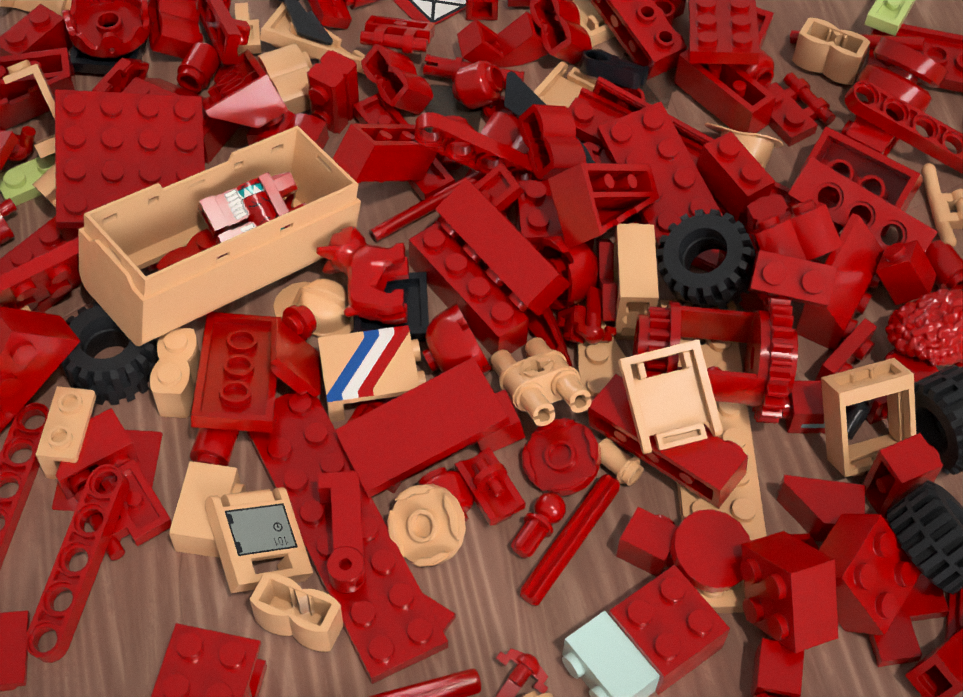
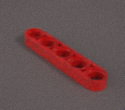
(905, 127)
(472, 155)
(18, 473)
(80, 581)

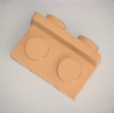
(65, 428)

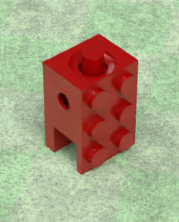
(210, 665)

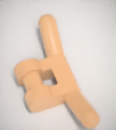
(941, 205)

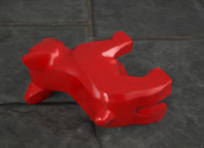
(368, 272)

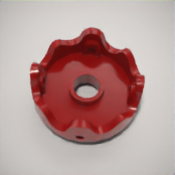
(88, 34)

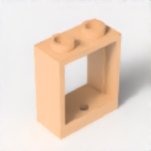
(635, 275)
(860, 385)

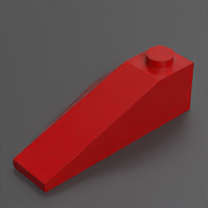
(244, 94)

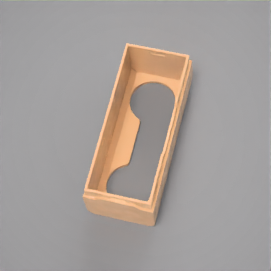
(146, 230)

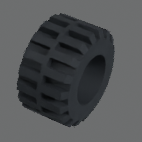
(699, 235)
(109, 377)
(941, 415)
(931, 534)

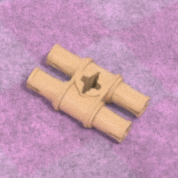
(540, 381)

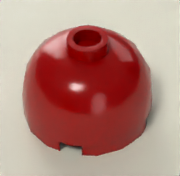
(577, 265)
(452, 342)

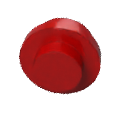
(300, 320)

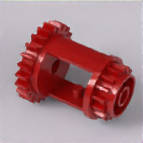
(769, 354)

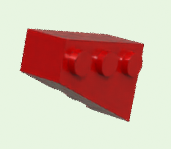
(23, 98)
(599, 196)
(29, 353)

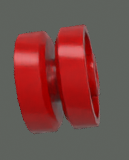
(904, 71)

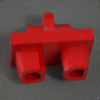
(490, 487)

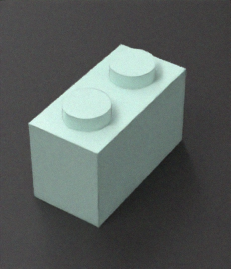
(608, 660)

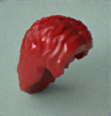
(930, 328)

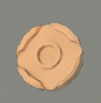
(427, 524)

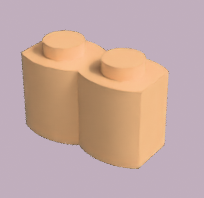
(830, 51)
(288, 73)
(175, 373)
(305, 613)

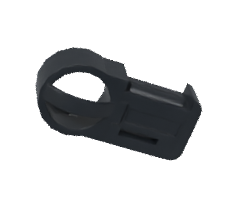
(618, 71)

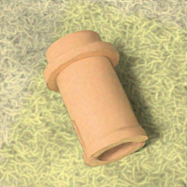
(618, 462)

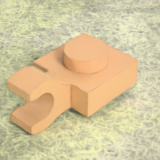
(254, 41)

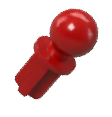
(548, 510)

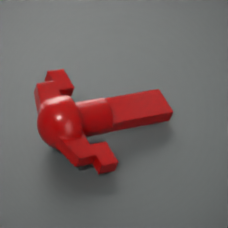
(592, 330)
(526, 666)

